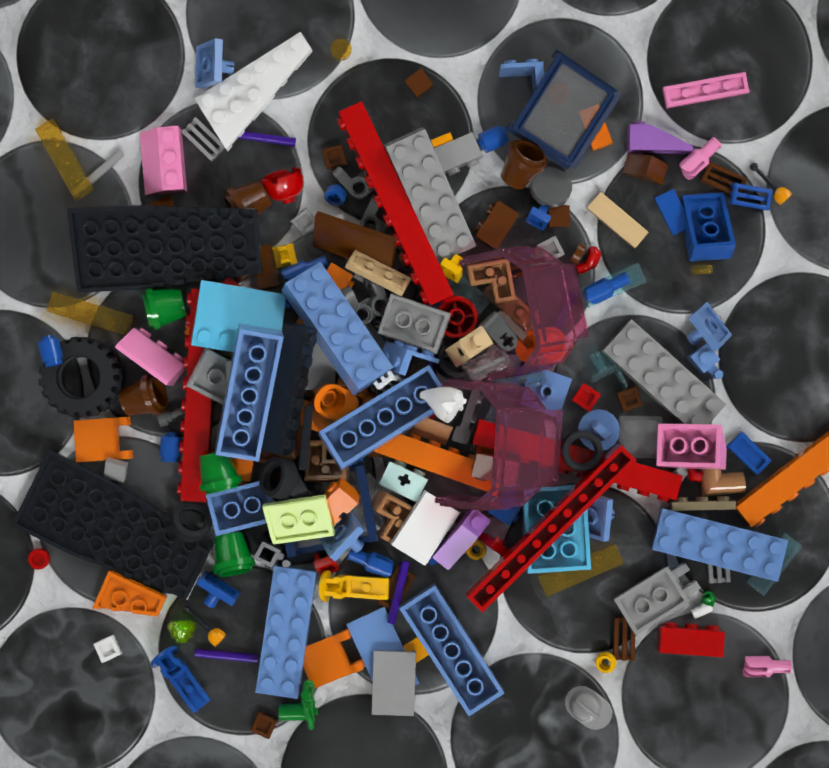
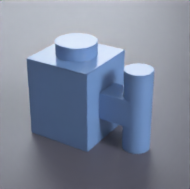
(704, 360)

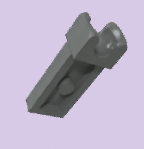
(462, 433)

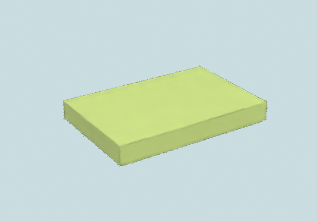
(298, 519)

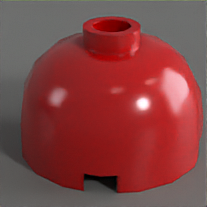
(284, 184)
(463, 316)

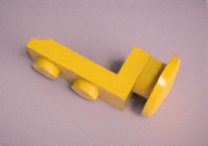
(352, 586)

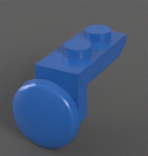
(181, 678)

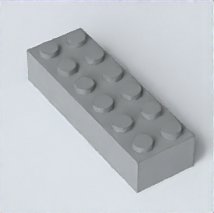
(430, 194)
(662, 376)

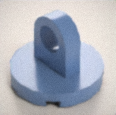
(601, 424)

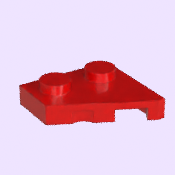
(495, 544)

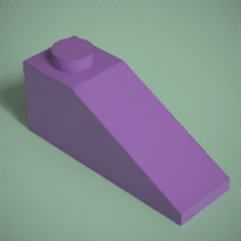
(650, 139)
(461, 538)

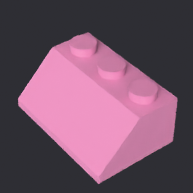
(163, 161)
(152, 356)
(691, 446)

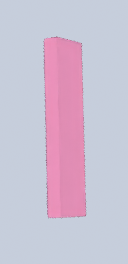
(705, 90)

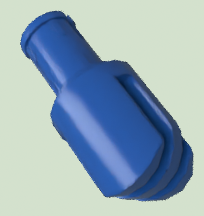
(301, 266)
(604, 288)
(373, 562)

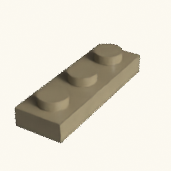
(702, 503)

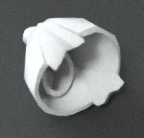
(444, 401)

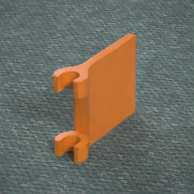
(99, 439)
(328, 661)

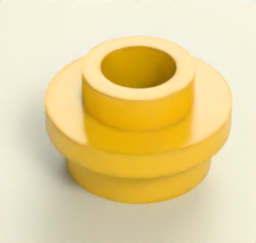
(477, 556)
(603, 667)

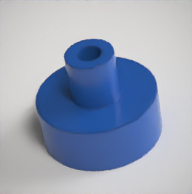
(335, 195)

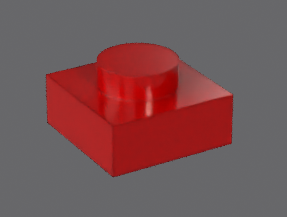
(586, 397)

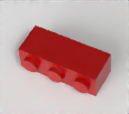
(690, 639)

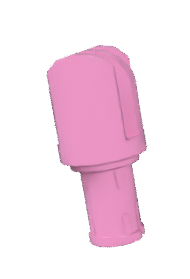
(699, 159)
(764, 666)

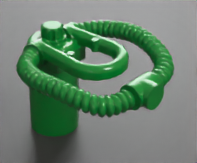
(301, 711)

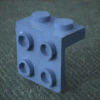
(529, 68)
(400, 355)

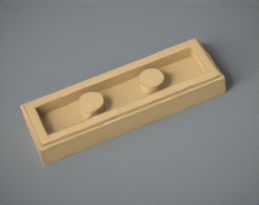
(617, 220)
(378, 272)

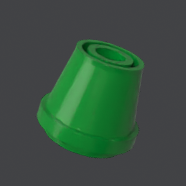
(163, 306)
(217, 473)
(232, 555)

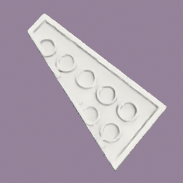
(245, 94)

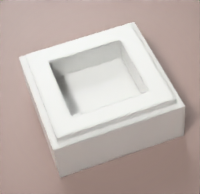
(107, 648)

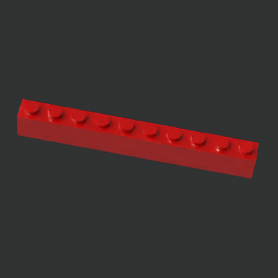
(395, 204)
(197, 421)
(637, 476)
(550, 527)

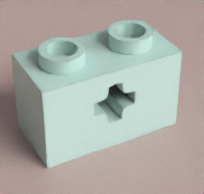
(409, 490)

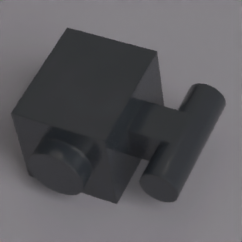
(269, 553)

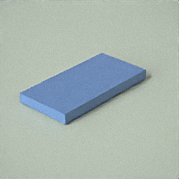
(374, 633)

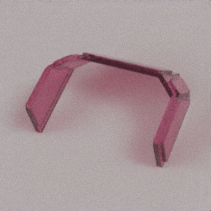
(553, 305)
(524, 446)

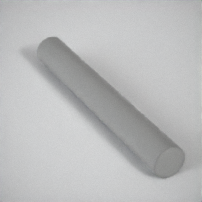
(105, 166)

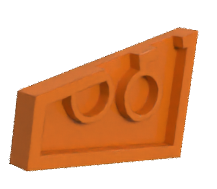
(126, 594)

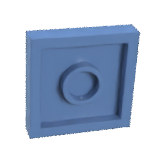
(210, 64)
(708, 327)
(553, 391)
(600, 518)
(345, 536)

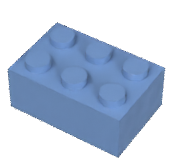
(237, 508)

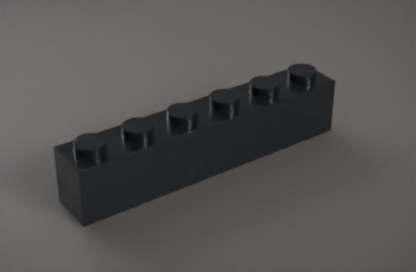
(289, 388)

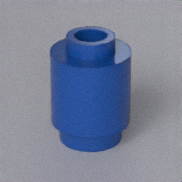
(492, 139)
(50, 351)
(170, 447)

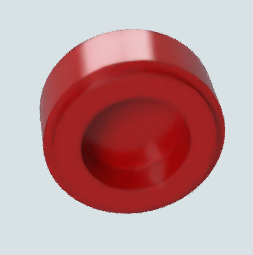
(39, 558)

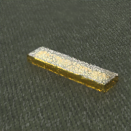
(64, 159)
(90, 313)
(600, 562)

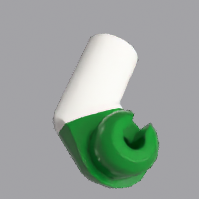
(706, 605)

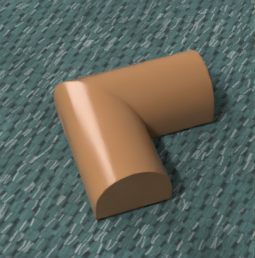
(498, 274)
(320, 468)
(720, 483)
(394, 510)

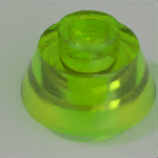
(181, 630)

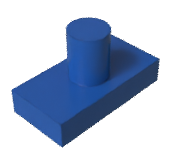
(217, 590)

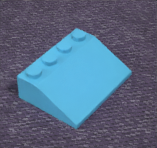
(225, 306)
(572, 548)

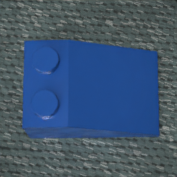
(707, 227)

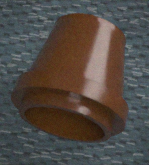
(522, 163)
(248, 196)
(144, 397)

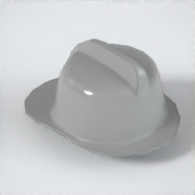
(588, 707)

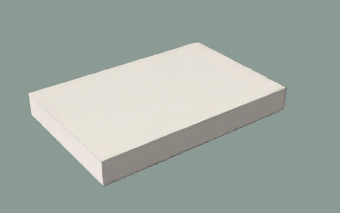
(424, 528)

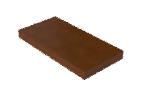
(344, 237)

